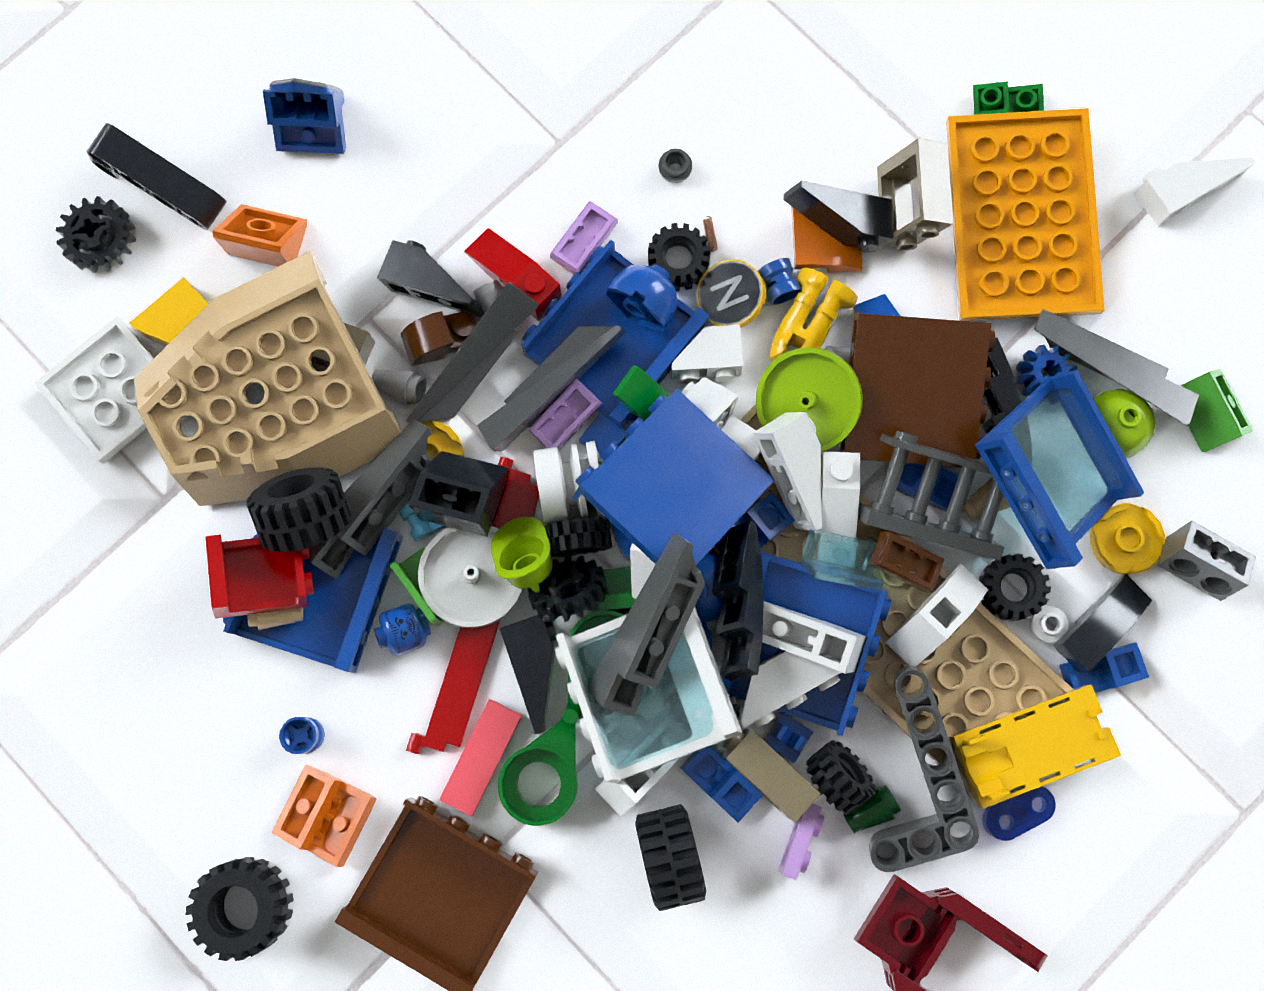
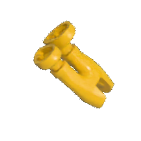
(791, 327)

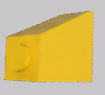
(170, 313)

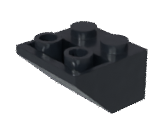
(459, 492)

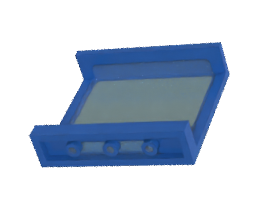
(1058, 467)

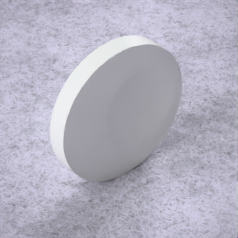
(461, 580)

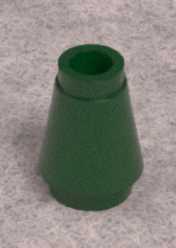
(875, 811)

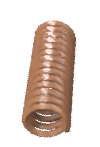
(712, 241)

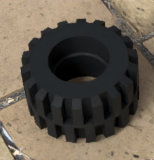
(299, 509)
(670, 857)
(210, 917)

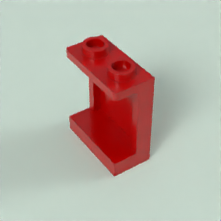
(253, 579)

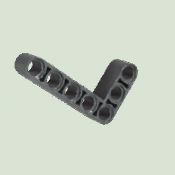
(935, 777)

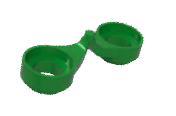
(553, 747)

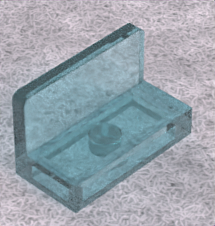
(840, 559)

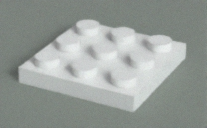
(97, 389)

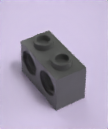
(1207, 560)

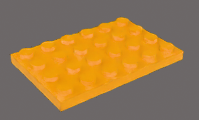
(1024, 214)

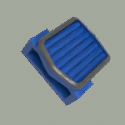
(305, 116)

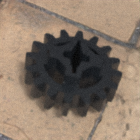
(100, 235)
(569, 589)

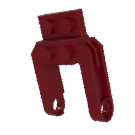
(914, 926)

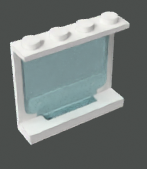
(672, 721)

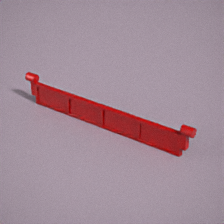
(473, 644)

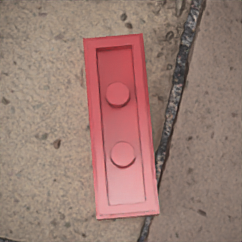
(480, 757)

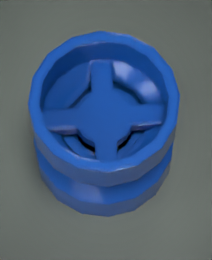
(779, 281)
(295, 735)

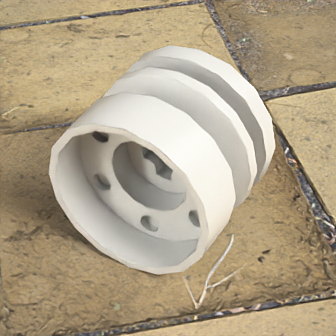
(558, 478)

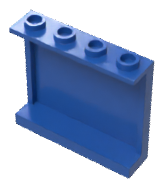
(587, 305)
(673, 478)
(847, 606)
(337, 613)

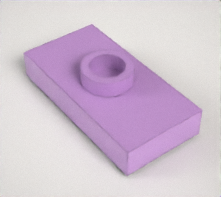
(583, 237)
(565, 416)

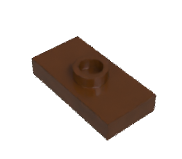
(906, 561)

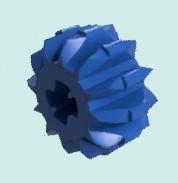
(1041, 360)

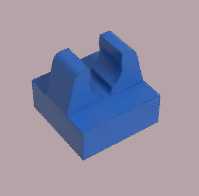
(788, 737)

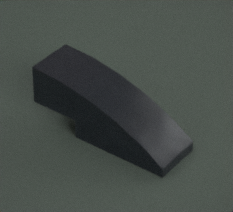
(1103, 624)

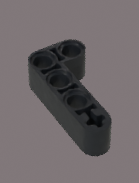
(128, 158)

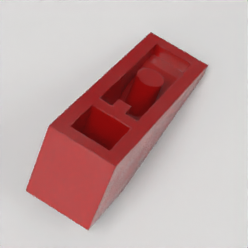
(509, 264)

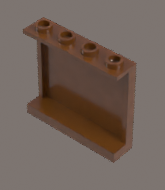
(919, 381)
(438, 896)

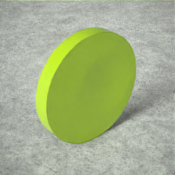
(812, 383)

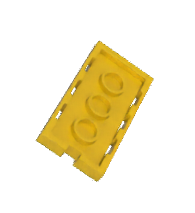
(1034, 746)

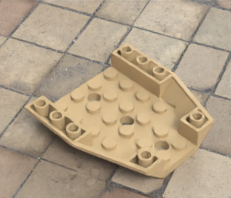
(307, 417)

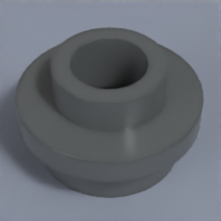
(675, 156)

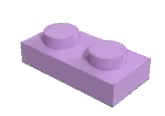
(796, 856)

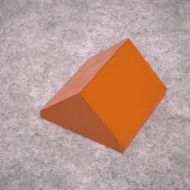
(261, 235)

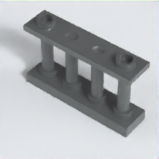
(915, 521)

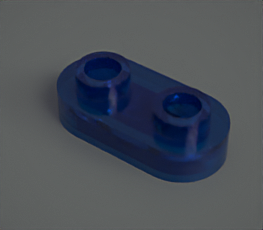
(1020, 812)

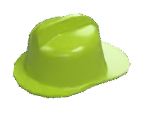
(522, 553)

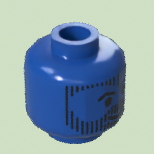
(402, 629)

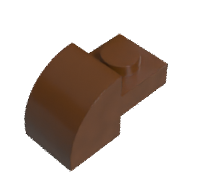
(436, 336)

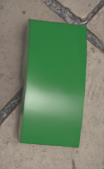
(1000, 98)
(638, 392)

